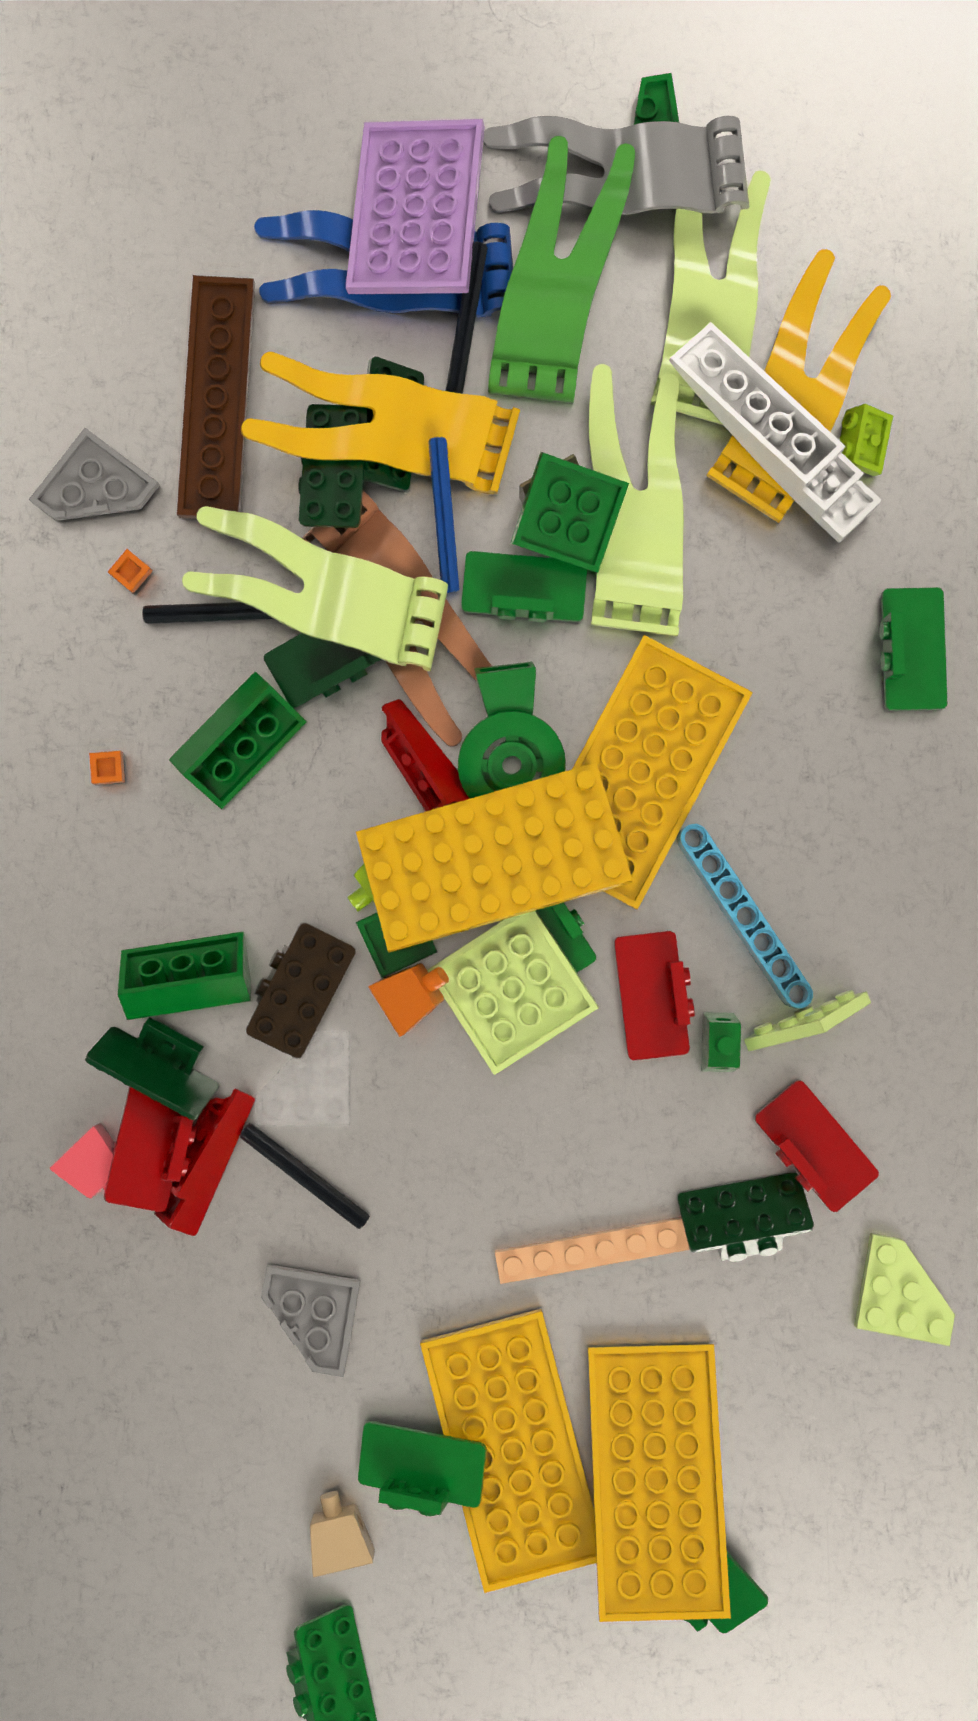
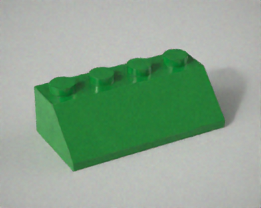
(237, 740)
(184, 976)

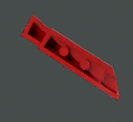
(420, 759)
(208, 1156)

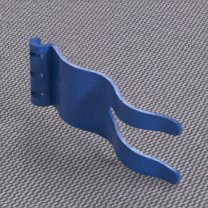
(337, 230)

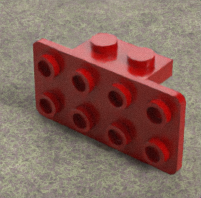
(653, 995)
(816, 1146)
(148, 1154)

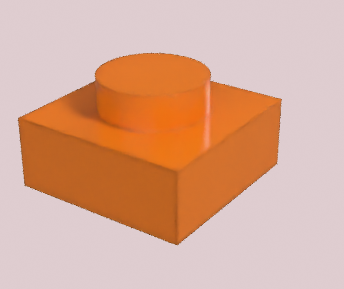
(130, 571)
(107, 767)

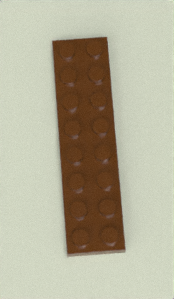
(216, 394)

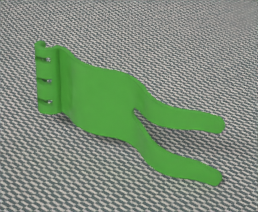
(550, 296)

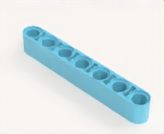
(757, 924)

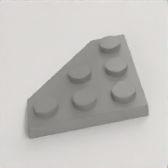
(92, 482)
(314, 1313)

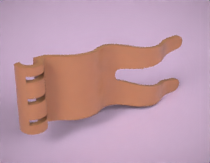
(385, 545)

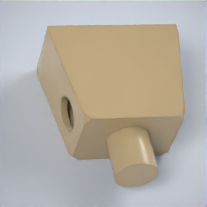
(338, 1537)

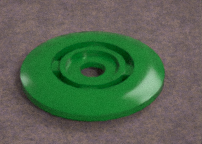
(525, 738)

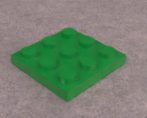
(569, 512)

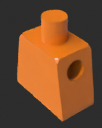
(409, 995)

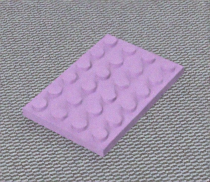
(415, 207)

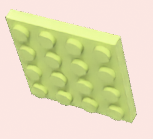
(514, 989)

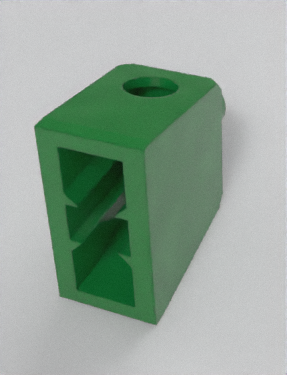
(507, 687)
(720, 1042)

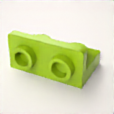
(866, 437)

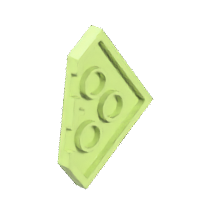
(808, 1021)
(900, 1296)

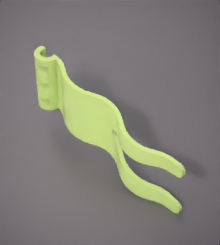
(703, 299)
(647, 541)
(341, 596)

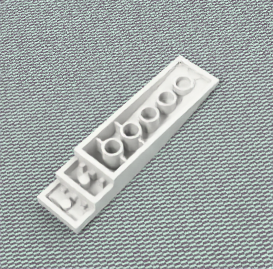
(776, 432)

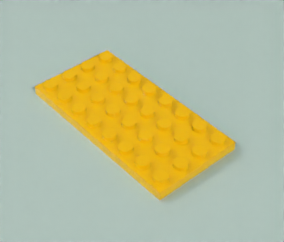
(657, 752)
(493, 857)
(506, 1392)
(657, 1483)

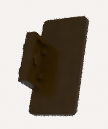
(299, 989)

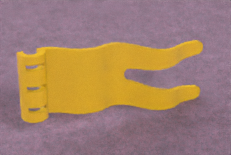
(818, 395)
(401, 425)

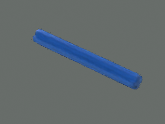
(443, 512)

